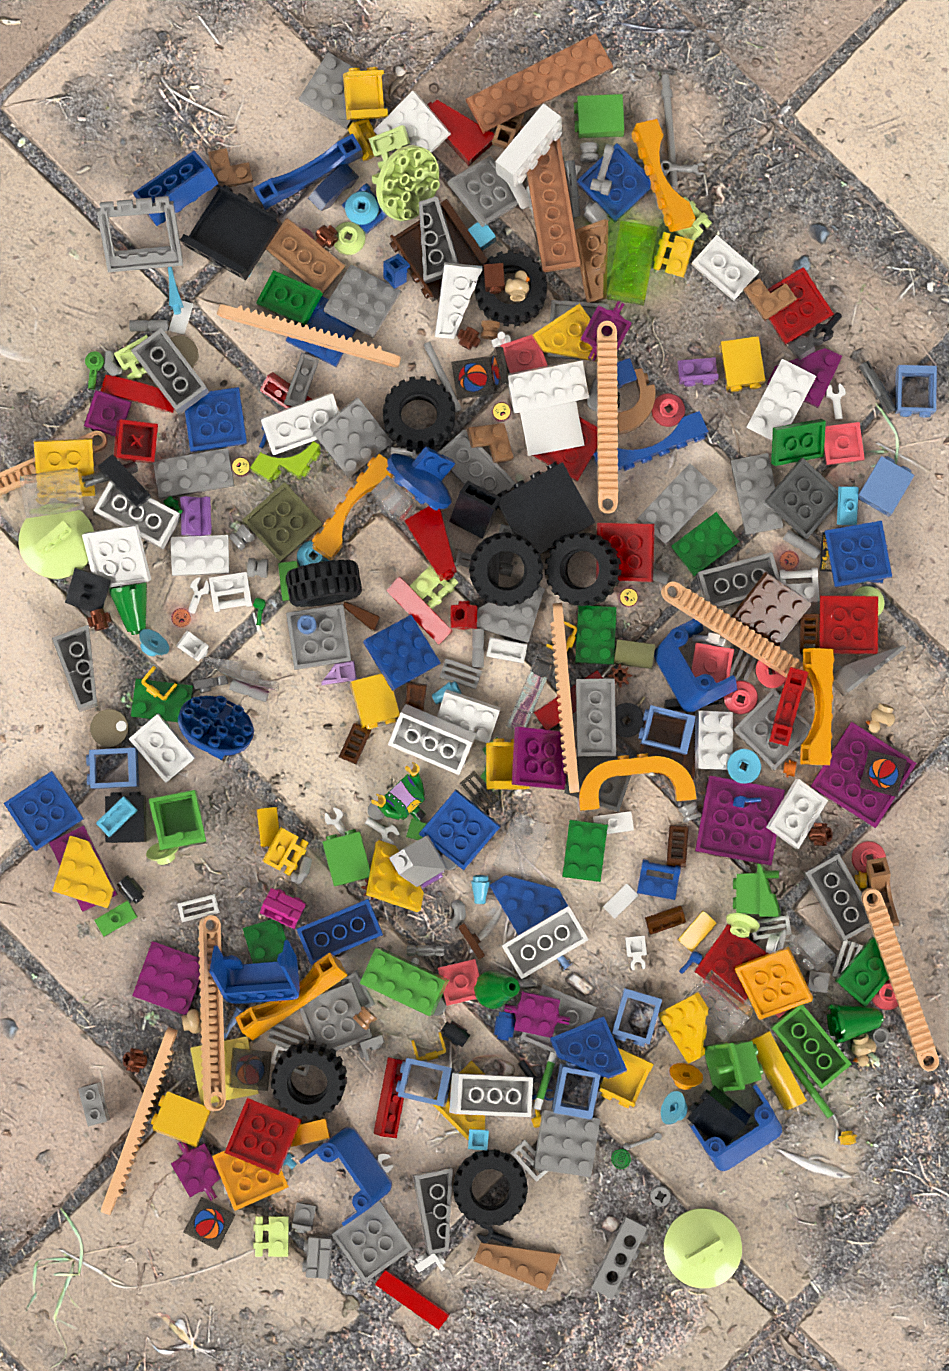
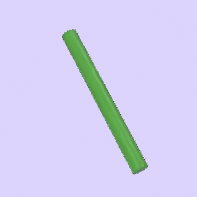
(807, 1084)

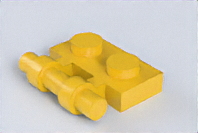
(678, 257)
(281, 848)

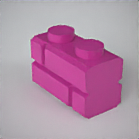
(283, 908)

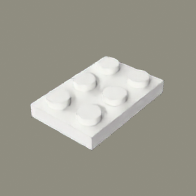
(725, 267)
(200, 555)
(469, 714)
(713, 739)
(162, 748)
(797, 813)

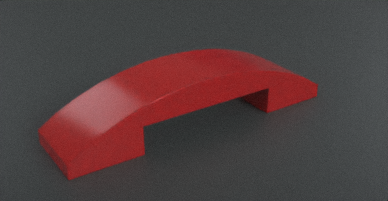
(136, 392)
(788, 706)

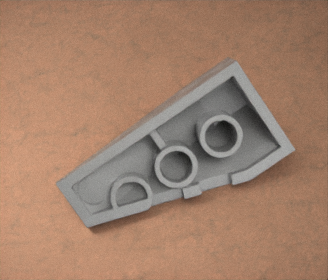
(853, 674)

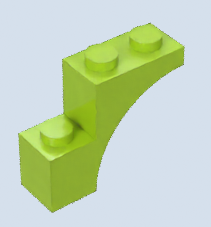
(297, 465)

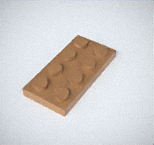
(304, 256)

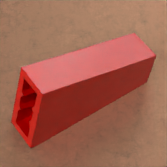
(465, 135)
(432, 538)

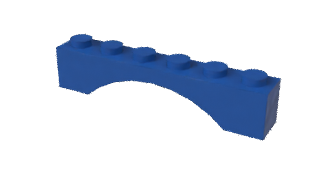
(284, 186)
(689, 429)

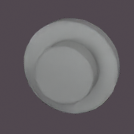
(374, 812)
(880, 1036)

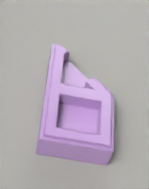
(341, 673)

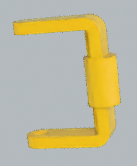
(571, 639)
(152, 690)
(432, 1055)

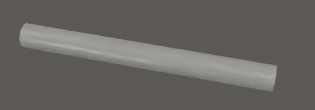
(441, 374)

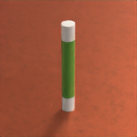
(545, 1081)

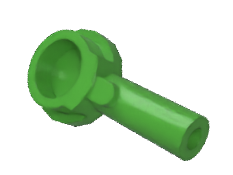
(94, 362)

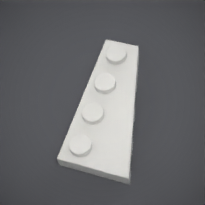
(455, 292)

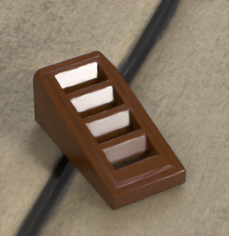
(809, 617)
(367, 618)
(361, 746)
(677, 829)

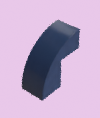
(332, 186)

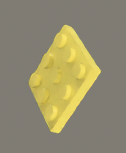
(231, 1093)

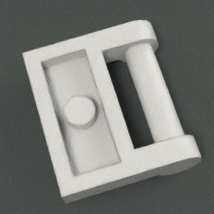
(230, 585)
(807, 590)

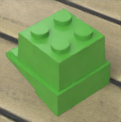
(177, 819)
(755, 894)
(733, 1064)

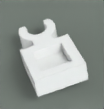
(636, 947)

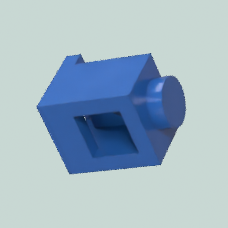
(395, 270)

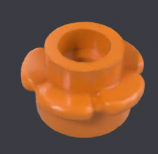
(789, 768)

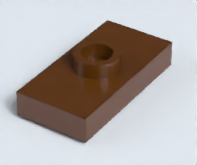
(416, 695)
(665, 920)
(472, 940)

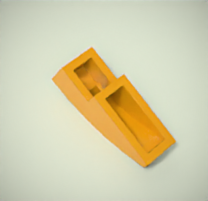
(311, 1132)

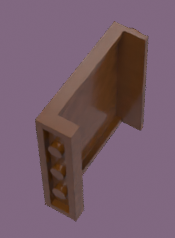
(410, 248)

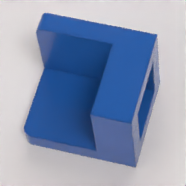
(625, 372)

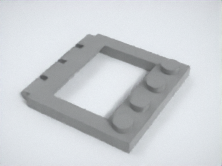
(140, 258)

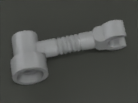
(681, 168)
(602, 184)

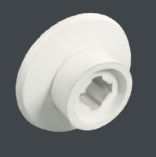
(776, 942)

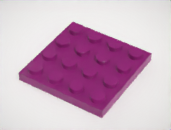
(842, 777)
(736, 830)

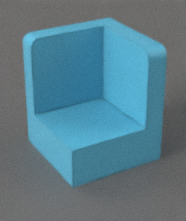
(482, 235)
(478, 1139)

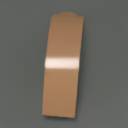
(507, 132)
(636, 416)
(879, 878)

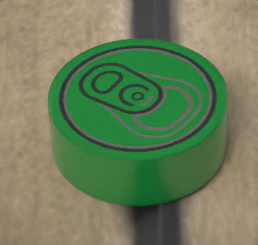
(620, 1158)

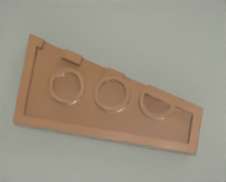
(593, 256)
(526, 1265)

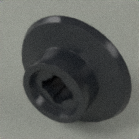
(635, 715)

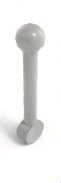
(657, 1136)

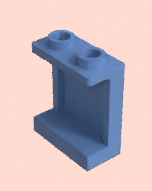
(885, 485)

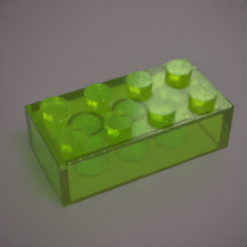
(632, 263)

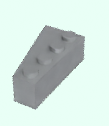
(435, 240)
(77, 662)
(434, 1204)

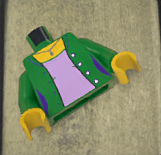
(404, 797)

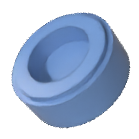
(306, 624)

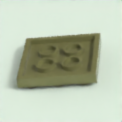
(282, 522)

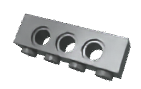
(613, 1287)

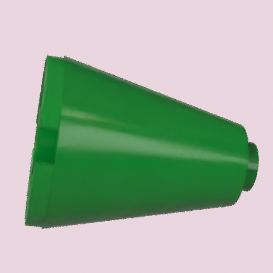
(131, 605)
(495, 989)
(852, 1021)

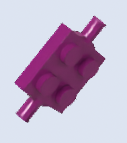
(599, 316)
(537, 1014)
(196, 1170)

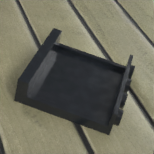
(233, 232)
(545, 507)

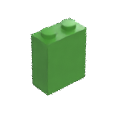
(599, 116)
(346, 857)

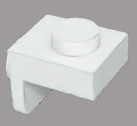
(193, 646)
(425, 1260)

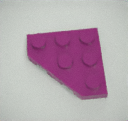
(822, 365)

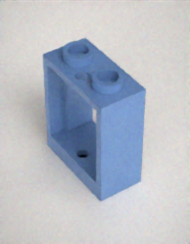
(916, 371)
(687, 732)
(133, 768)
(638, 1040)
(444, 1085)
(569, 1109)

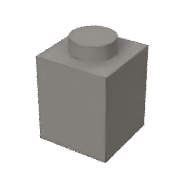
(817, 981)

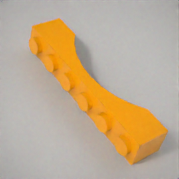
(676, 209)
(330, 539)
(817, 745)
(263, 1017)

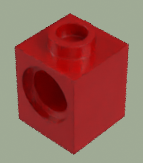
(470, 618)

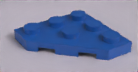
(527, 901)
(590, 1048)

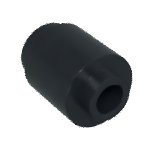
(131, 889)
(455, 1033)

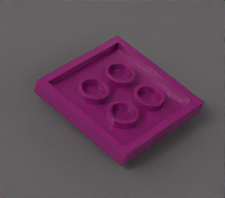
(538, 759)
(168, 978)

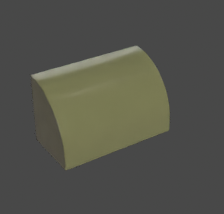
(634, 654)

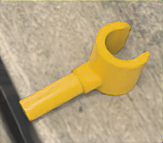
(536, 1120)

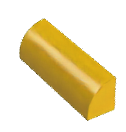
(778, 1071)

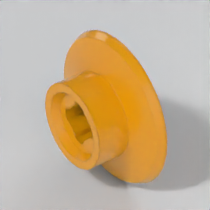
(685, 1075)

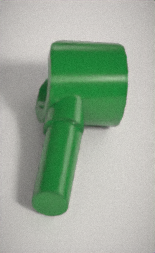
(172, 503)
(260, 605)

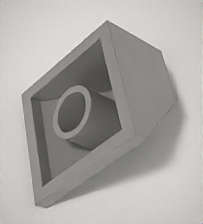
(418, 862)

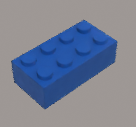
(181, 182)
(340, 931)

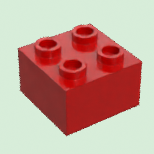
(135, 441)

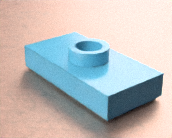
(847, 505)
(116, 816)

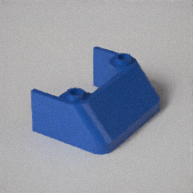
(689, 691)
(256, 981)
(728, 1156)
(361, 1165)

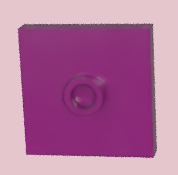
(105, 412)

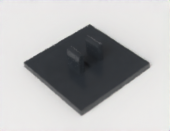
(87, 590)

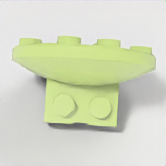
(405, 180)
(55, 543)
(702, 1248)

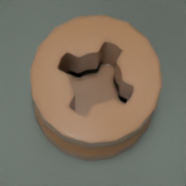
(490, 329)
(365, 1017)

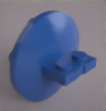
(423, 476)
(215, 725)

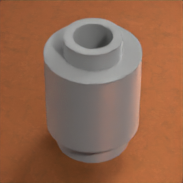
(595, 213)

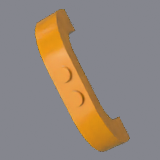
(679, 776)

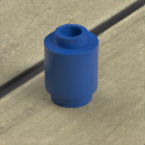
(504, 1026)

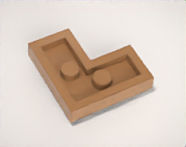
(228, 174)
(769, 303)
(493, 436)

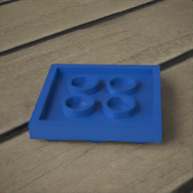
(627, 187)
(324, 321)
(216, 421)
(858, 554)
(401, 652)
(44, 811)
(460, 829)

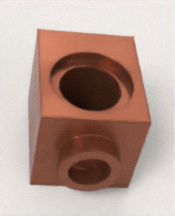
(494, 278)

